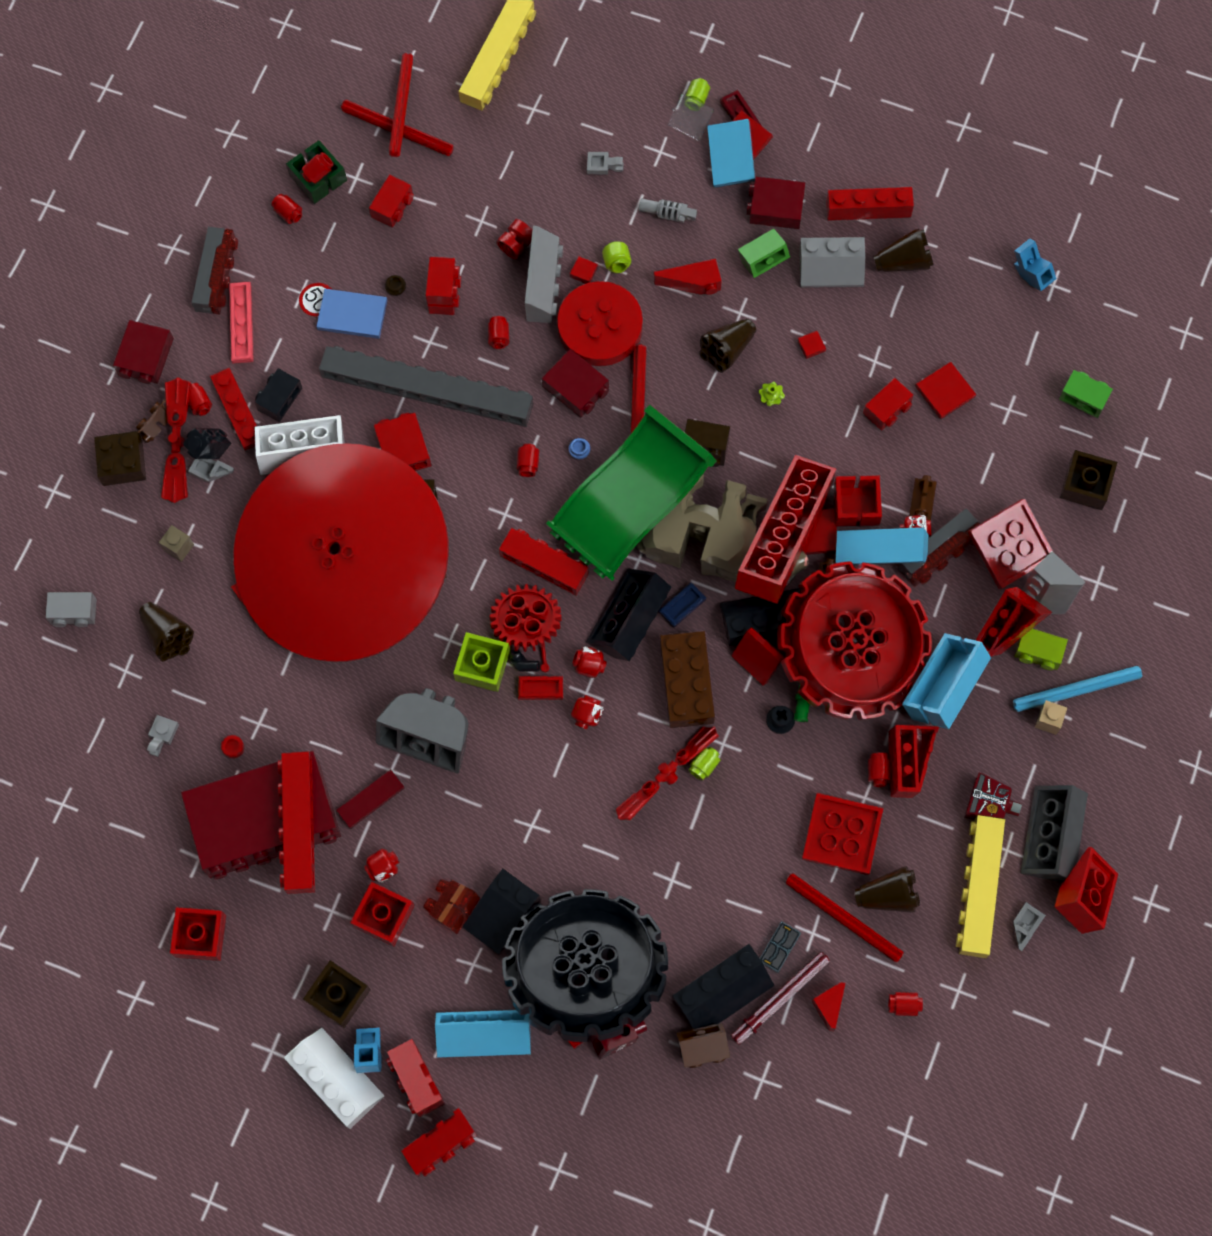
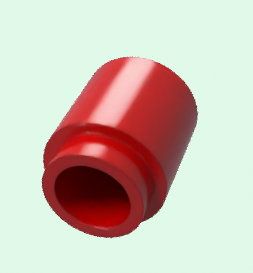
(317, 168)
(287, 208)
(498, 332)
(199, 400)
(527, 460)
(879, 769)
(905, 1004)

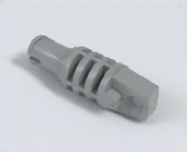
(668, 210)

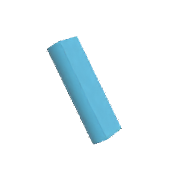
(882, 546)
(482, 1033)

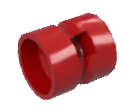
(514, 240)

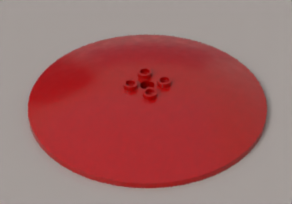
(387, 559)

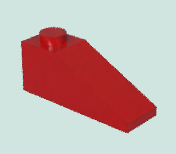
(693, 278)

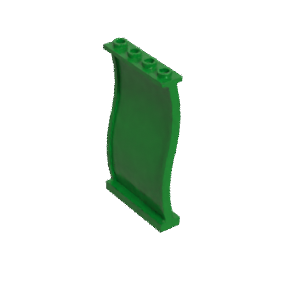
(630, 493)

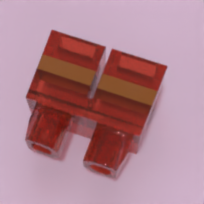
(443, 909)

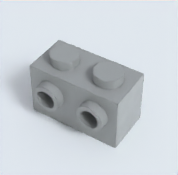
(71, 608)

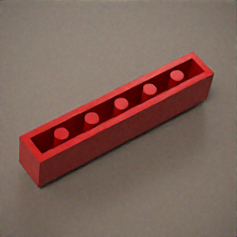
(297, 823)

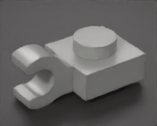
(599, 163)
(161, 732)

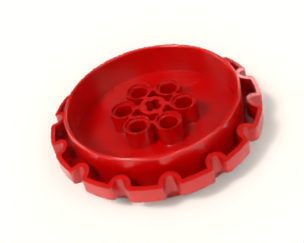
(821, 667)

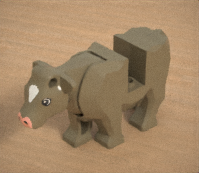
(725, 530)

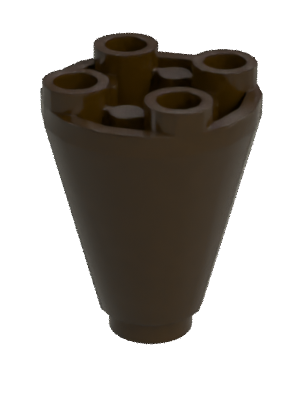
(905, 254)
(725, 344)
(165, 632)
(890, 892)

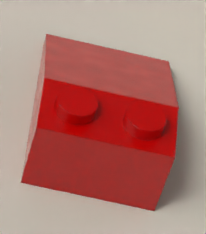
(1087, 893)

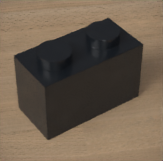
(278, 394)

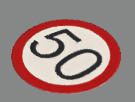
(311, 298)

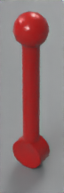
(544, 667)

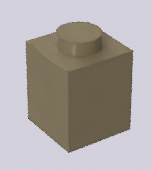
(176, 543)

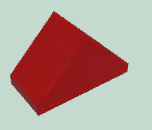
(829, 1005)

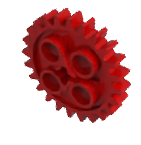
(531, 601)

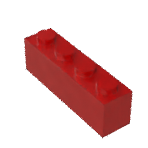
(869, 203)
(544, 561)

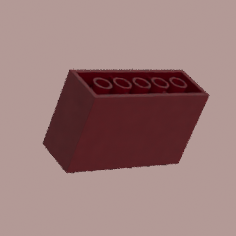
(239, 820)

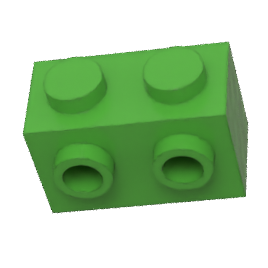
(766, 251)
(1086, 393)

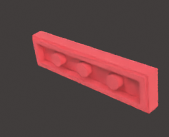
(241, 322)

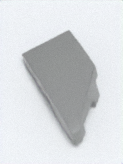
(209, 469)
(1026, 924)

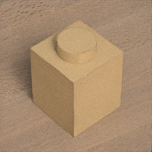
(1051, 717)

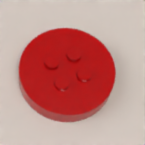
(600, 323)

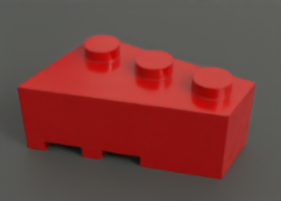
(1011, 620)
(909, 756)
(414, 1078)
(439, 1144)

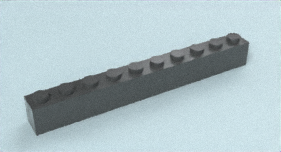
(426, 386)

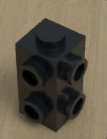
(206, 443)

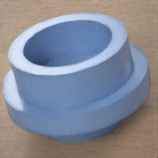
(579, 448)

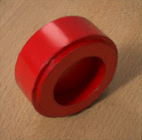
(232, 746)

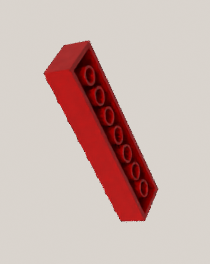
(785, 529)

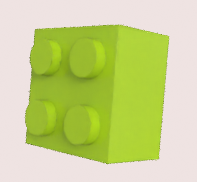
(481, 662)

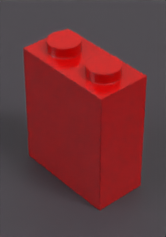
(404, 440)

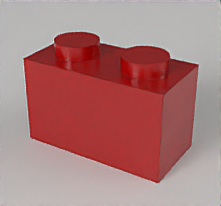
(391, 201)
(888, 404)

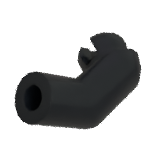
(522, 663)

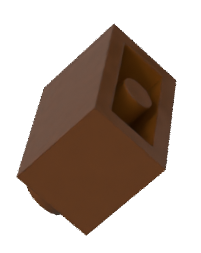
(703, 1045)

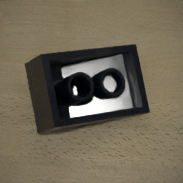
(500, 910)

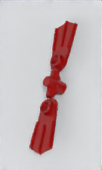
(177, 401)
(635, 802)

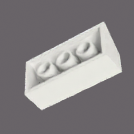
(285, 440)
(333, 1077)

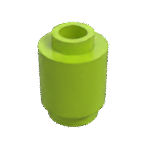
(698, 90)
(704, 763)

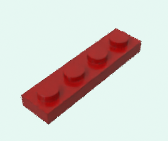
(235, 407)

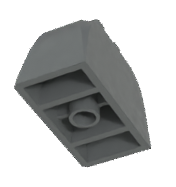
(424, 729)

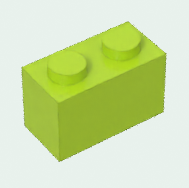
(1041, 649)

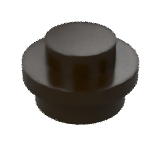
(395, 285)

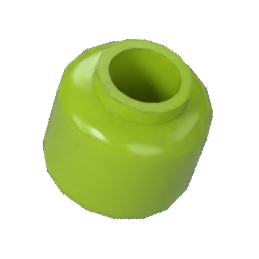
(616, 257)

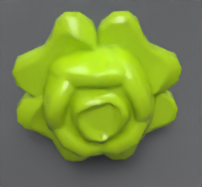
(771, 394)

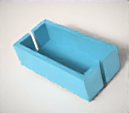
(946, 681)

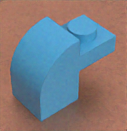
(1033, 268)
(368, 1050)

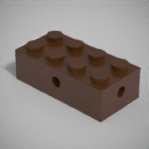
(687, 679)

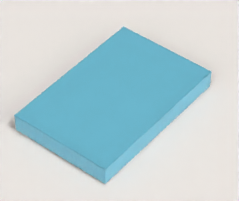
(731, 153)

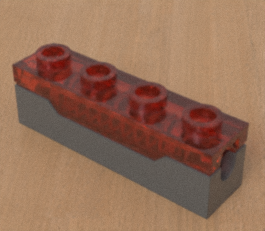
(214, 270)
(942, 546)

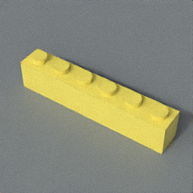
(496, 52)
(981, 886)

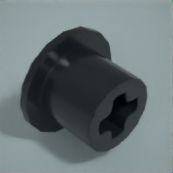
(780, 719)

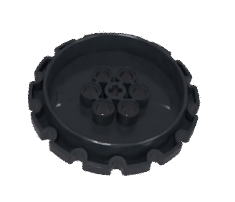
(597, 1006)

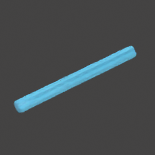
(1077, 688)

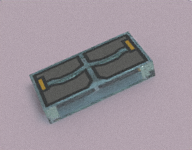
(779, 947)

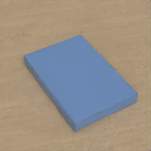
(352, 313)

